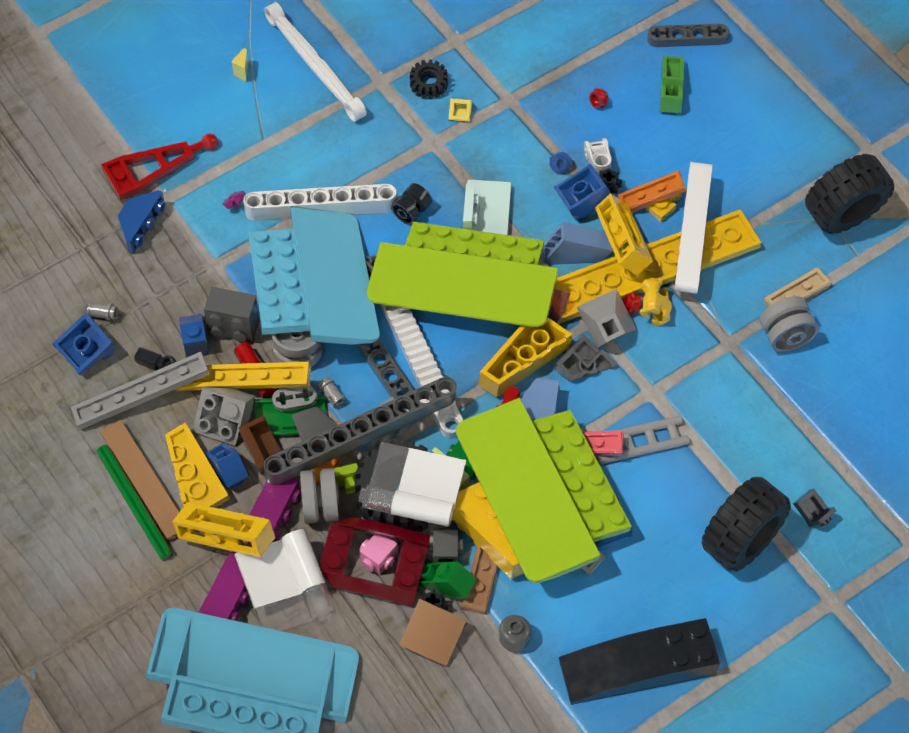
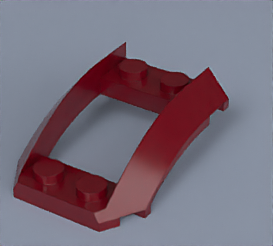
(407, 569)

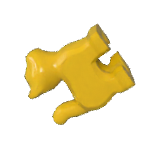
(656, 302)

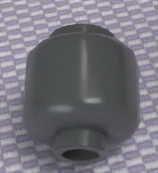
(514, 633)

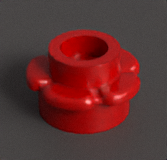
(598, 98)
(632, 302)

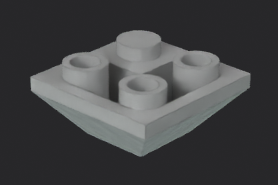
(606, 318)
(222, 413)

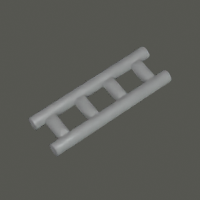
(652, 446)

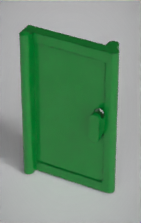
(279, 420)

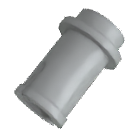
(107, 312)
(328, 388)

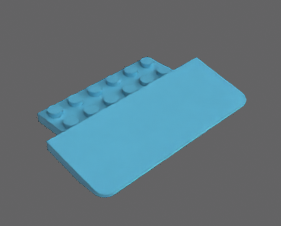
(314, 278)
(248, 676)

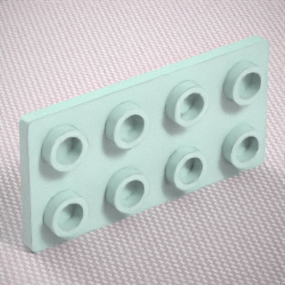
(487, 206)

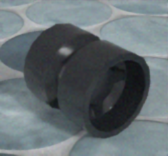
(411, 204)

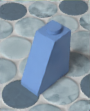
(576, 245)
(541, 398)

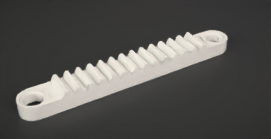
(420, 360)

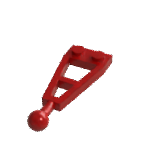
(124, 182)

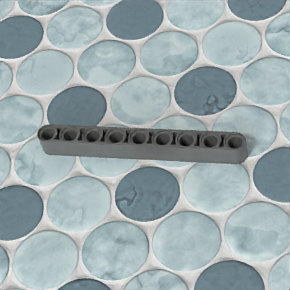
(355, 439)

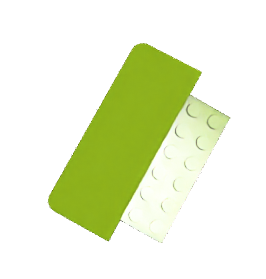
(465, 275)
(542, 487)

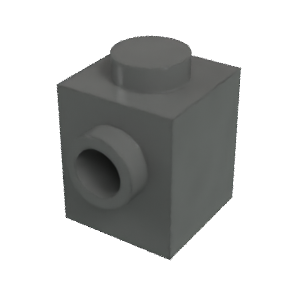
(446, 545)

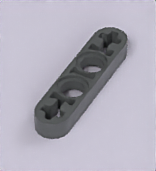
(688, 38)
(387, 367)

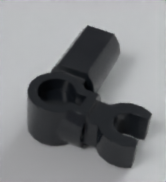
(152, 359)

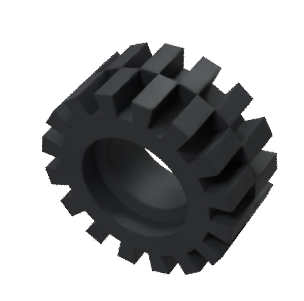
(428, 69)

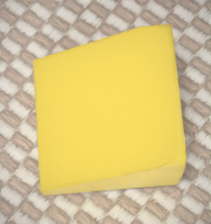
(240, 65)
(460, 110)

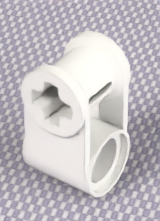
(598, 154)

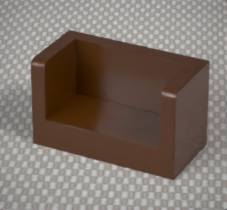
(259, 441)

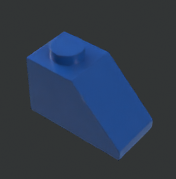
(193, 335)
(227, 465)

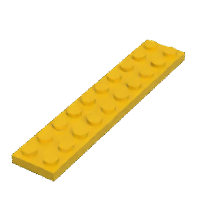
(723, 240)

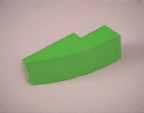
(672, 84)

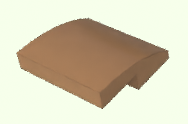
(433, 632)

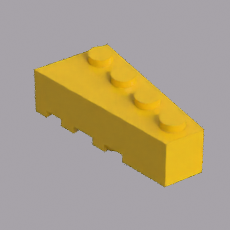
(522, 355)
(476, 518)

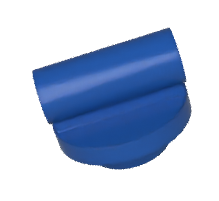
(560, 162)

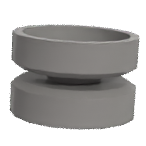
(789, 324)
(296, 348)
(320, 495)

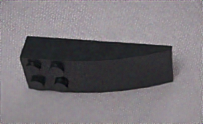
(640, 661)

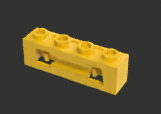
(623, 234)
(224, 529)

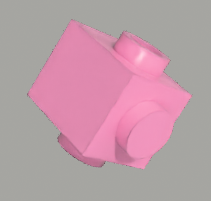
(378, 553)

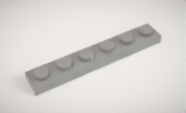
(140, 390)

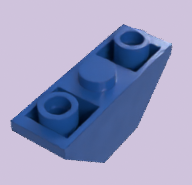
(139, 216)

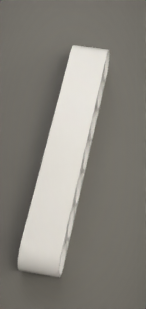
(345, 199)
(693, 228)

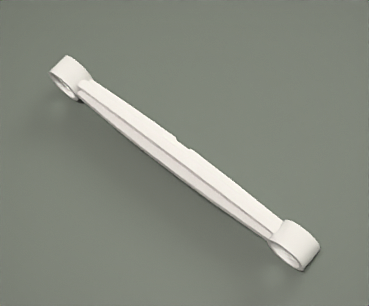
(353, 106)

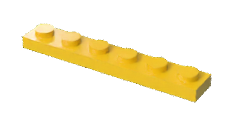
(254, 376)

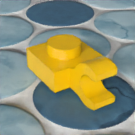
(664, 208)

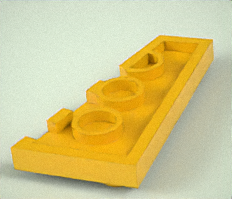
(193, 471)

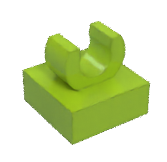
(346, 476)

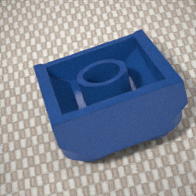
(582, 192)
(84, 344)

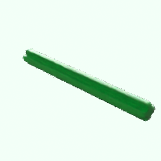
(134, 502)

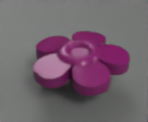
(234, 199)

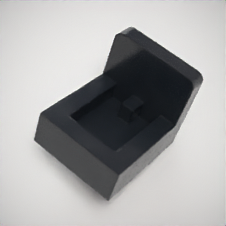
(814, 509)

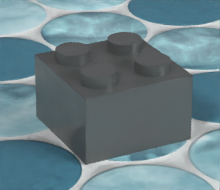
(232, 314)

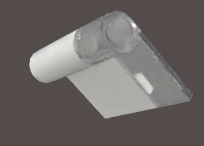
(414, 484)
(287, 584)

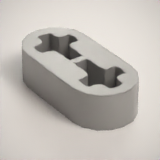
(295, 403)

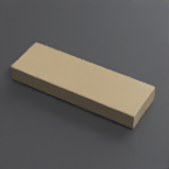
(805, 287)

